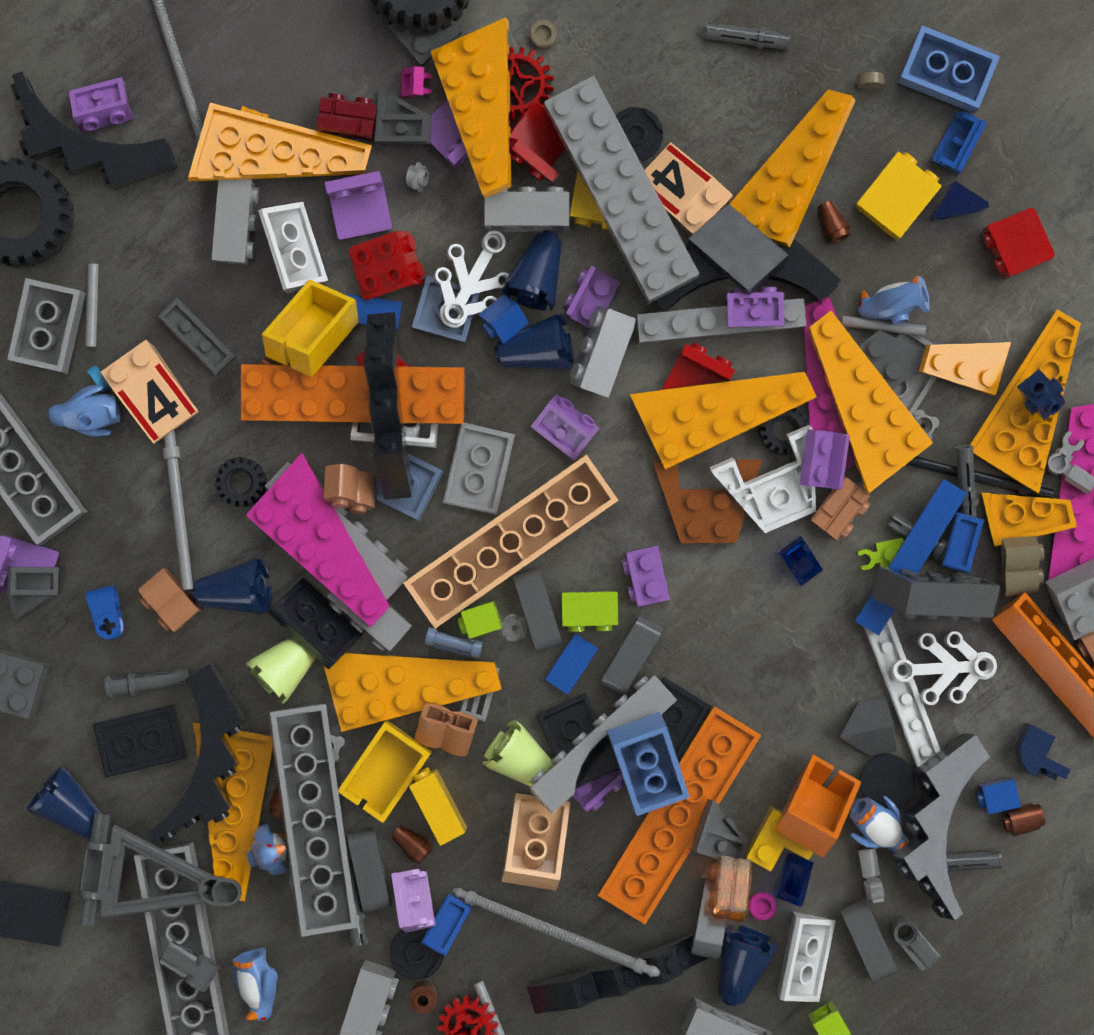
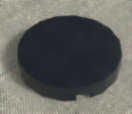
(642, 131)
(887, 777)
(413, 958)

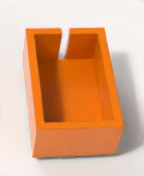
(817, 813)

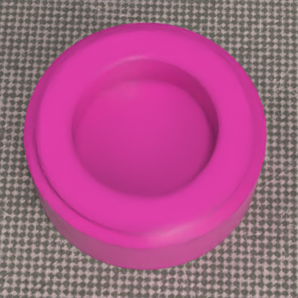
(762, 905)

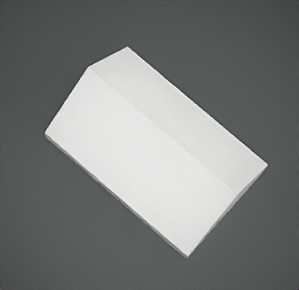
(292, 245)
(415, 433)
(805, 958)

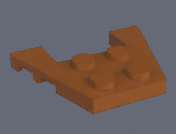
(704, 513)

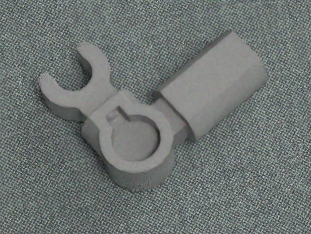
(1060, 464)
(870, 870)

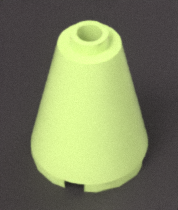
(281, 667)
(516, 754)

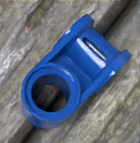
(105, 606)

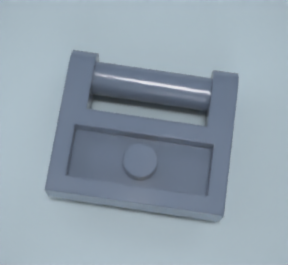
(455, 645)

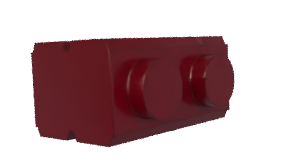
(347, 117)

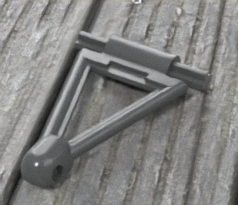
(103, 874)

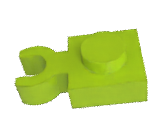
(883, 555)

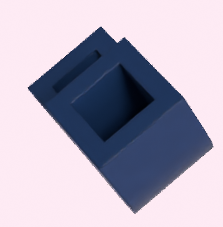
(1032, 752)

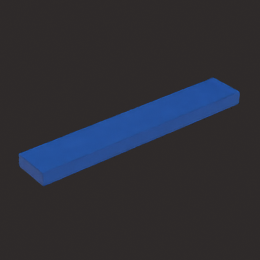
(915, 548)

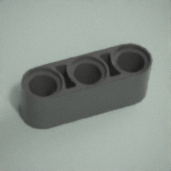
(537, 609)
(631, 655)
(369, 870)
(708, 931)
(868, 941)

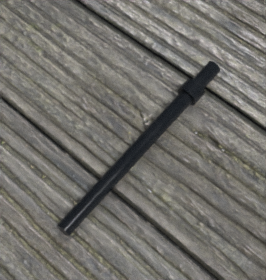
(980, 477)

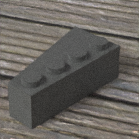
(936, 594)

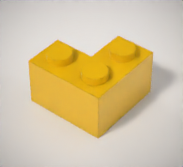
(768, 843)

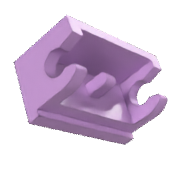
(413, 900)

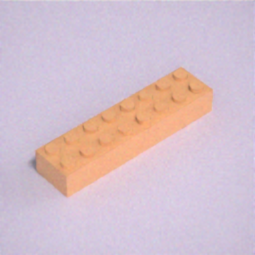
(510, 541)

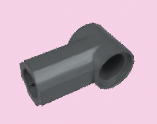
(914, 943)
(196, 969)

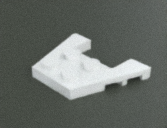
(774, 496)

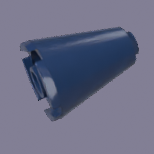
(536, 273)
(538, 346)
(235, 588)
(65, 804)
(743, 962)

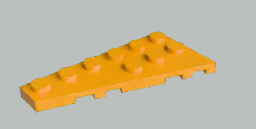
(479, 95)
(258, 147)
(787, 181)
(703, 416)
(878, 423)
(1011, 435)
(389, 686)
(246, 791)

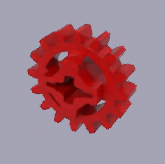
(463, 1015)

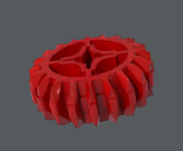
(530, 81)

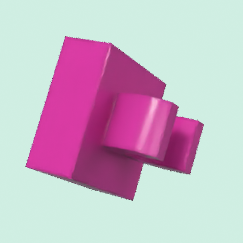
(412, 82)

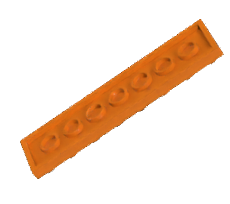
(343, 394)
(669, 832)

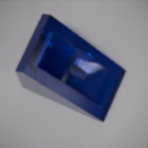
(958, 202)
(799, 560)
(793, 879)

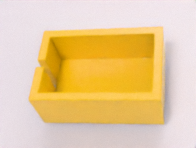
(310, 328)
(384, 771)

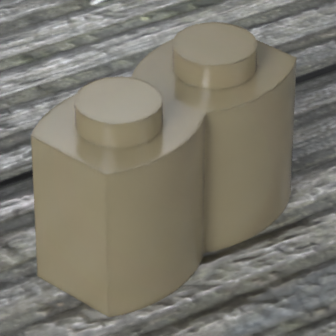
(1021, 565)

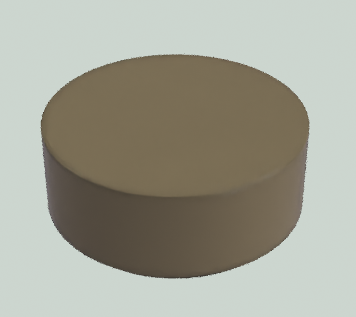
(543, 34)
(871, 81)

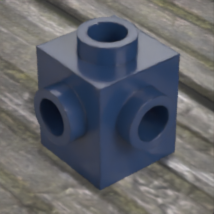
(1041, 395)

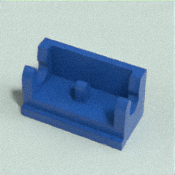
(958, 142)

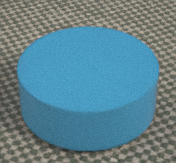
(98, 378)

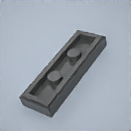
(196, 336)

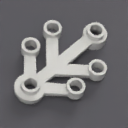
(469, 283)
(948, 668)

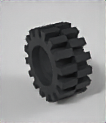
(767, 431)
(257, 482)

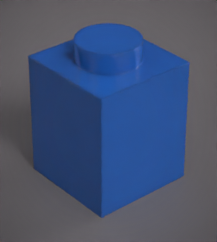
(503, 319)
(998, 796)

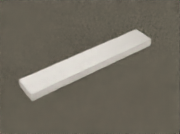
(904, 695)

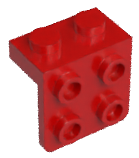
(536, 143)
(1018, 243)
(386, 264)
(697, 368)

